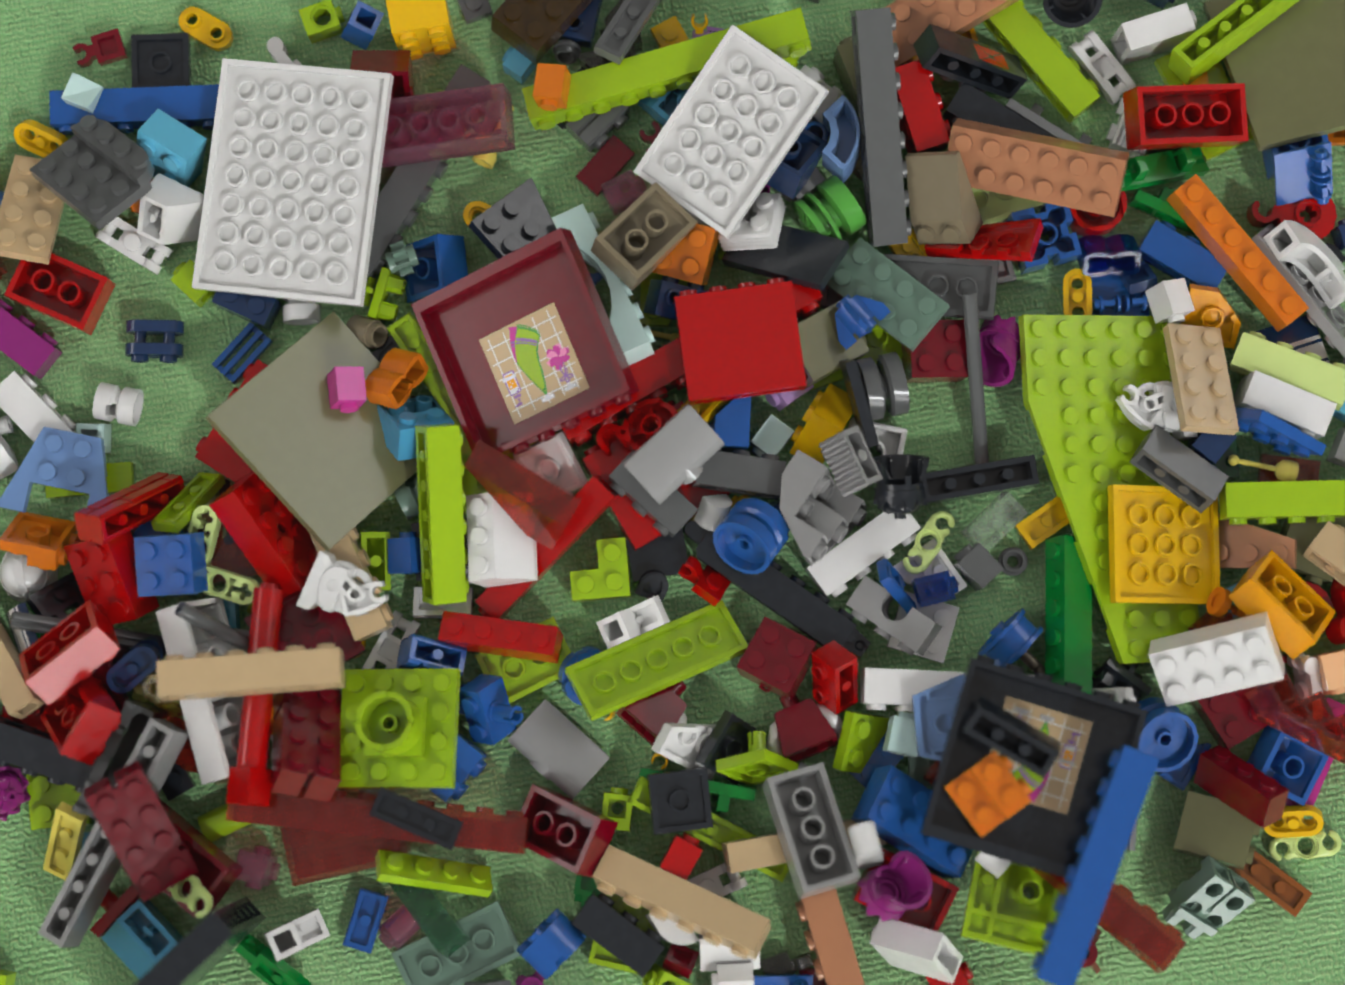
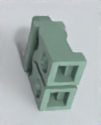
(1208, 899)

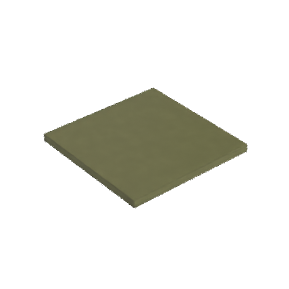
(1292, 72)
(312, 457)

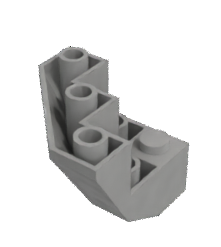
(816, 508)

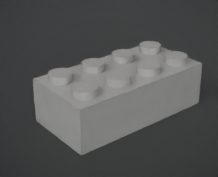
(811, 830)

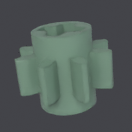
(402, 258)

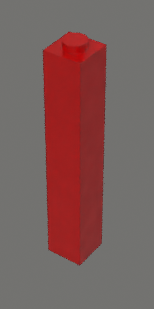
(596, 498)

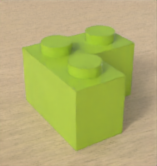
(609, 580)

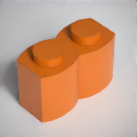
(395, 378)

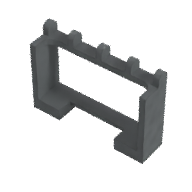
(119, 745)

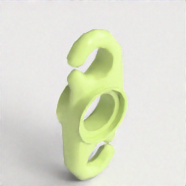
(929, 528)
(1317, 851)
(197, 892)

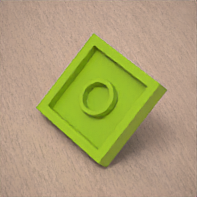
(756, 764)

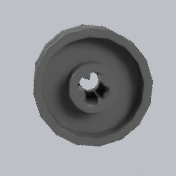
(884, 385)

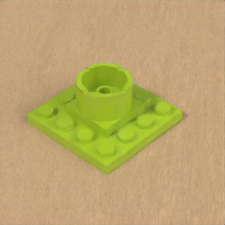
(399, 728)
(1001, 912)

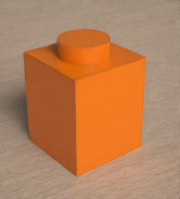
(551, 86)

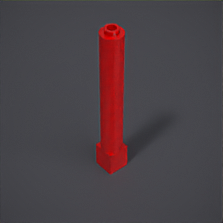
(250, 780)

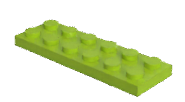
(656, 660)

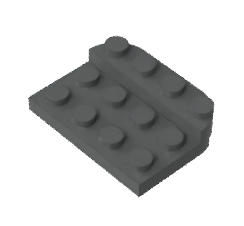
(96, 171)

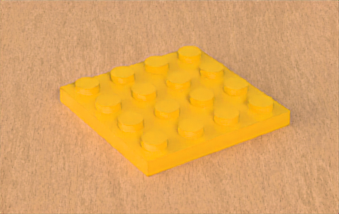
(1161, 547)

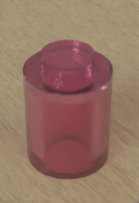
(398, 928)

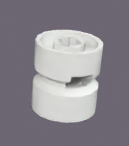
(301, 312)
(114, 403)

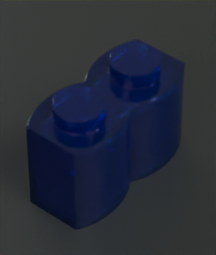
(1114, 255)

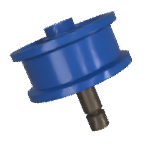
(1012, 642)

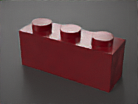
(1241, 786)

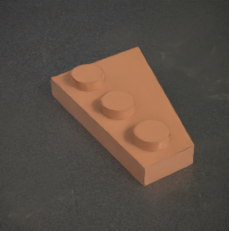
(1245, 544)

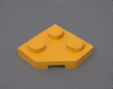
(1213, 311)

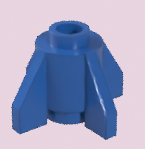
(856, 317)

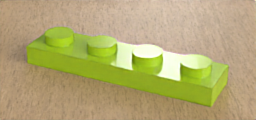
(433, 873)

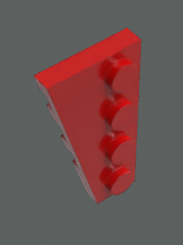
(996, 242)

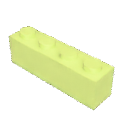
(1292, 367)

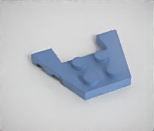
(62, 462)
(933, 716)

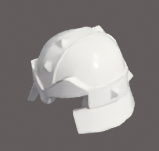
(21, 579)

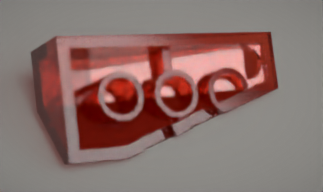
(529, 498)

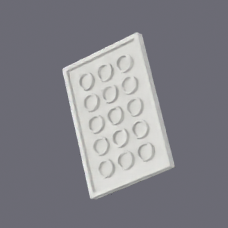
(731, 131)

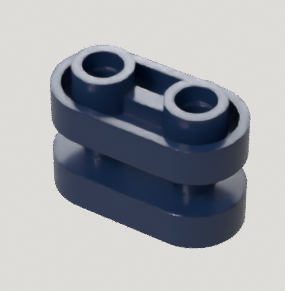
(166, 351)
(135, 665)

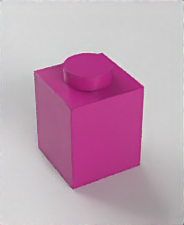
(346, 388)

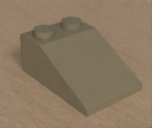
(941, 199)
(643, 236)

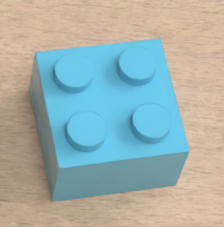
(172, 147)

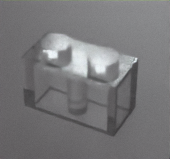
(995, 521)

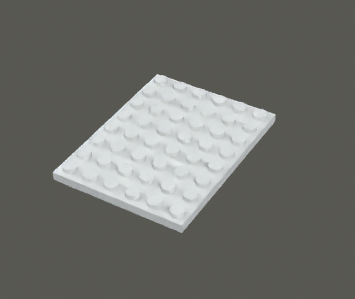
(292, 182)

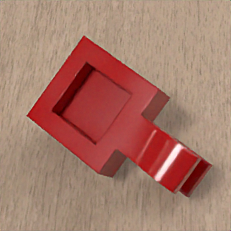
(707, 582)

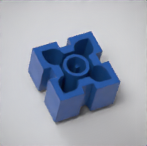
(1060, 246)
(468, 763)

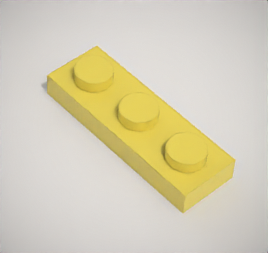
(64, 840)

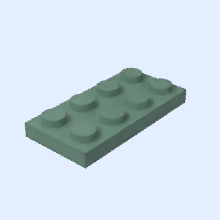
(876, 277)
(489, 947)

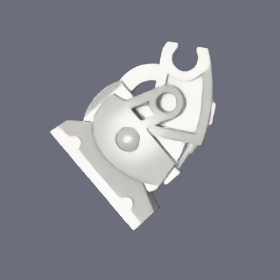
(1153, 410)
(336, 588)

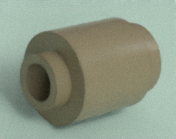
(368, 331)

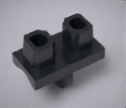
(1113, 675)

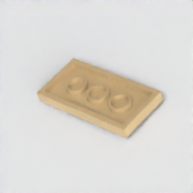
(28, 215)
(1200, 379)

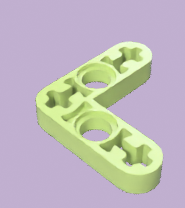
(236, 596)

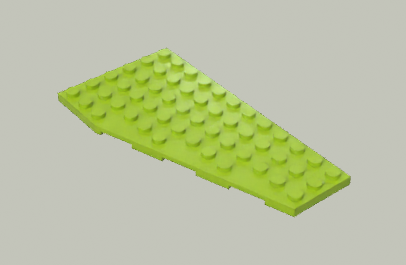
(1070, 387)

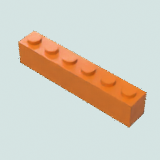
(1237, 253)

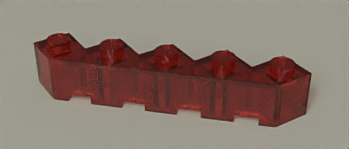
(1304, 719)

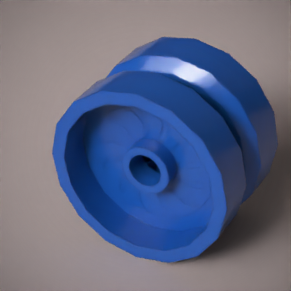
(750, 536)
(1167, 734)

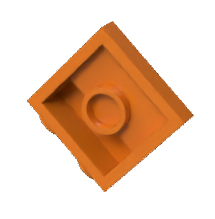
(40, 539)
(989, 793)

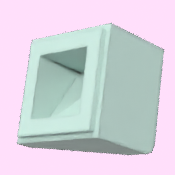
(82, 93)
(96, 430)

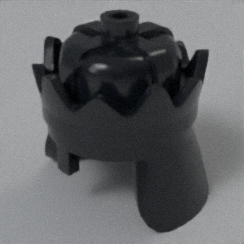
(1071, 12)
(902, 483)

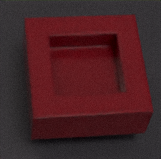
(680, 960)

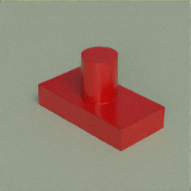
(114, 909)

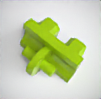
(386, 283)

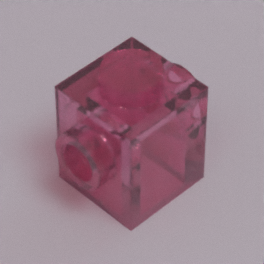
(614, 195)
(258, 866)

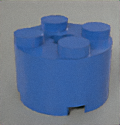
(551, 943)

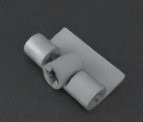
(674, 454)
(558, 749)

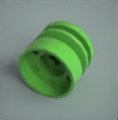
(833, 211)

